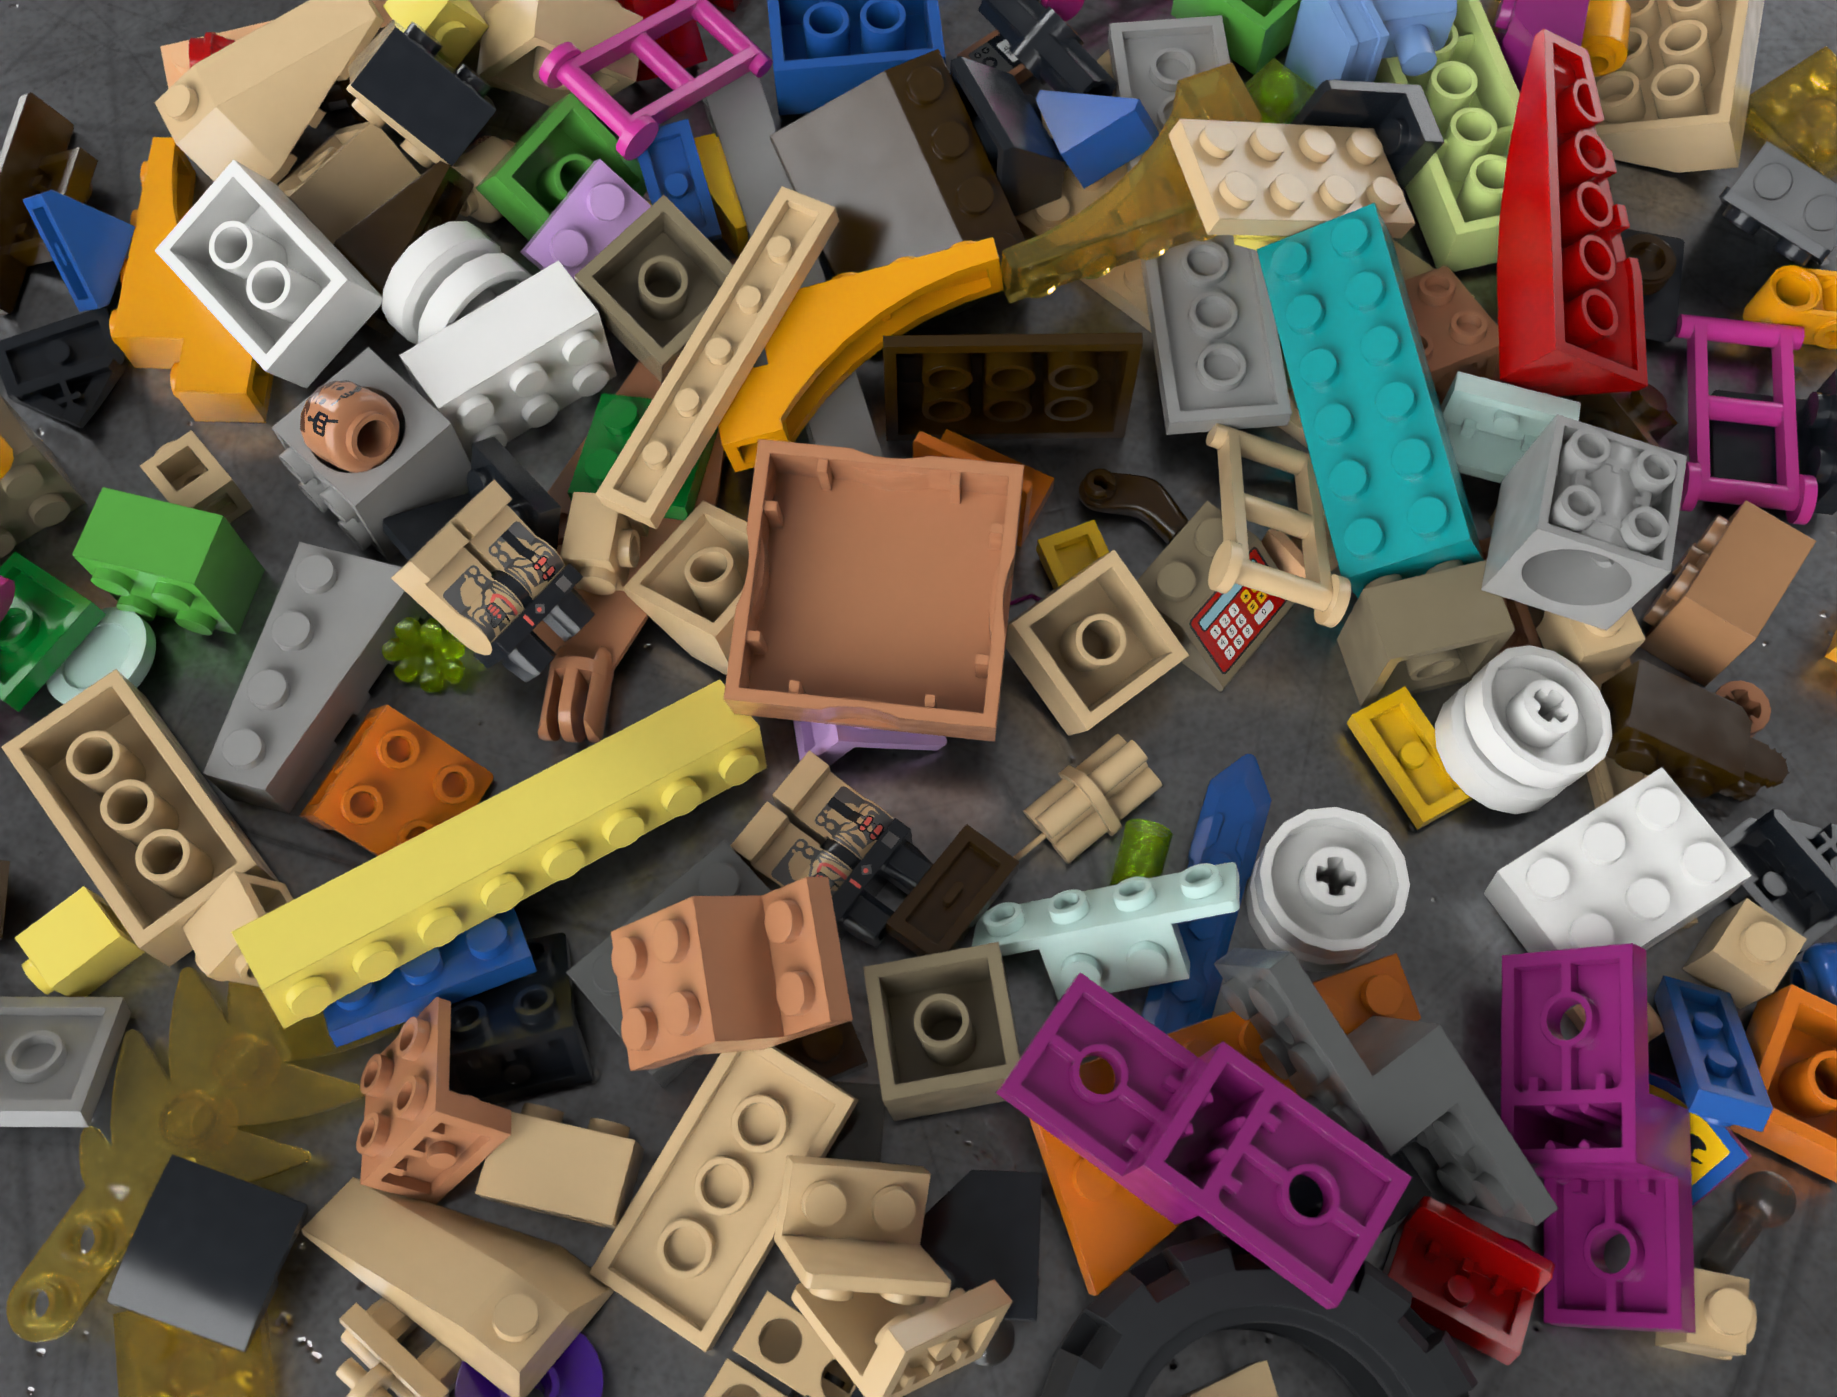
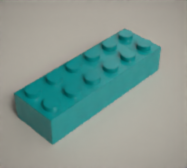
(1367, 401)

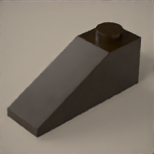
(389, 230)

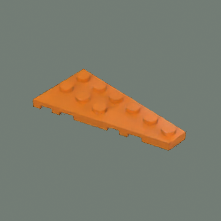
(1111, 1224)

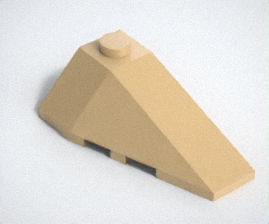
(267, 87)
(471, 1284)

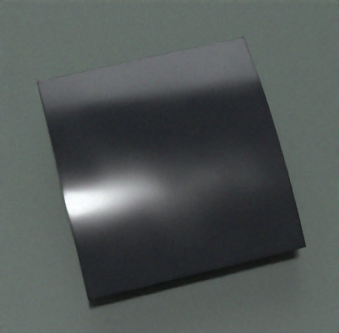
(207, 1253)

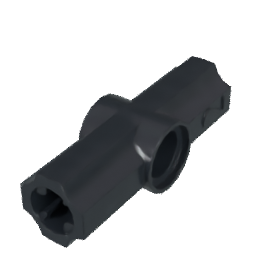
(1047, 46)

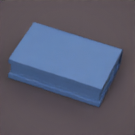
(1336, 41)

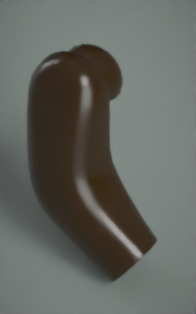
(1133, 497)

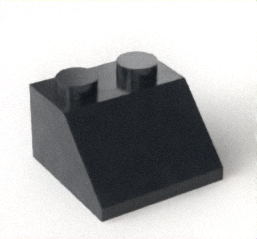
(422, 90)
(1011, 134)

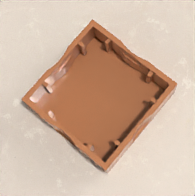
(875, 590)

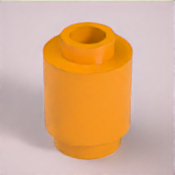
(1607, 35)

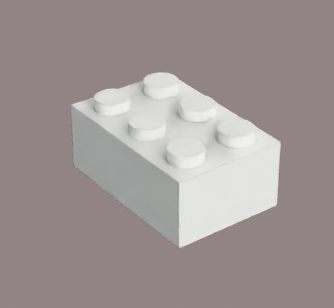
(269, 275)
(514, 359)
(1618, 874)

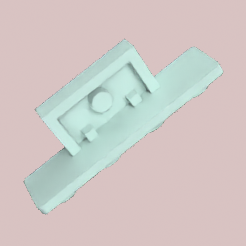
(1496, 423)
(1114, 933)

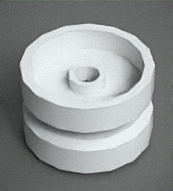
(445, 279)
(1523, 729)
(1320, 855)

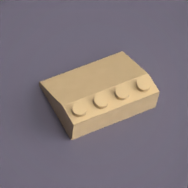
(1683, 84)

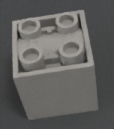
(421, 472)
(1585, 523)

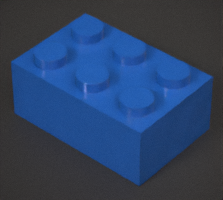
(839, 44)

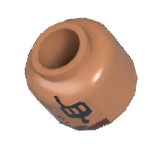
(349, 426)

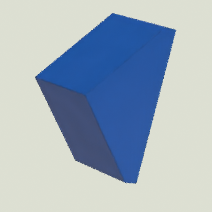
(1096, 131)
(83, 245)

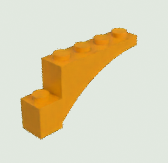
(164, 321)
(841, 326)

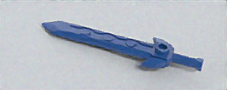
(1225, 832)

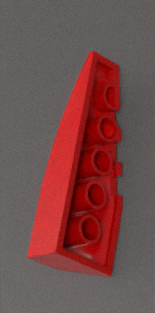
(1562, 270)

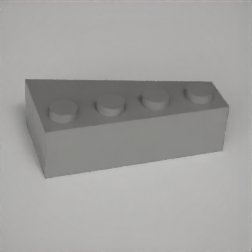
(307, 674)

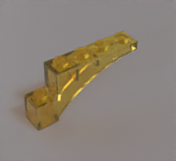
(1141, 212)

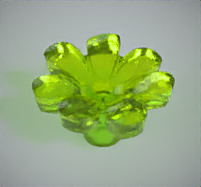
(425, 652)

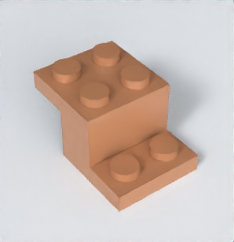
(730, 974)

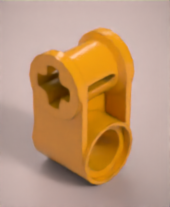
(1801, 299)

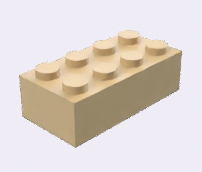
(133, 811)

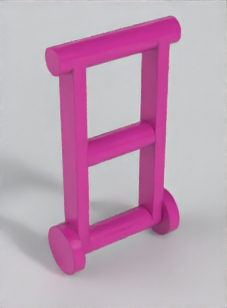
(636, 132)
(1793, 490)

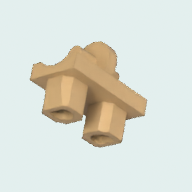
(376, 1341)

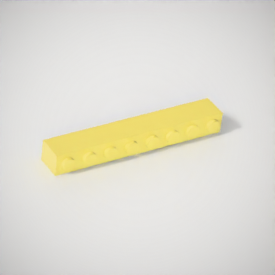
(498, 853)

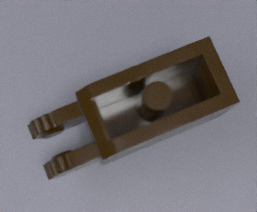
(1688, 733)

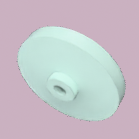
(117, 642)

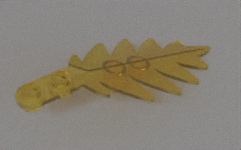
(220, 1079)

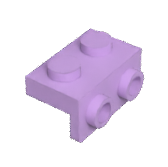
(586, 220)

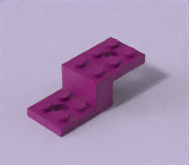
(1207, 1139)
(1599, 1139)

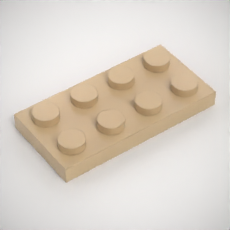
(1285, 176)
(717, 1190)

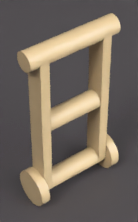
(1231, 563)

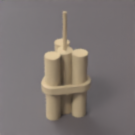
(1092, 798)

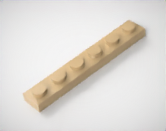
(718, 358)

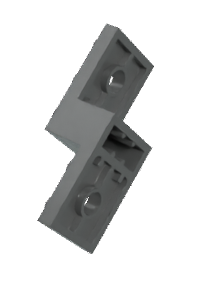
(1385, 1083)

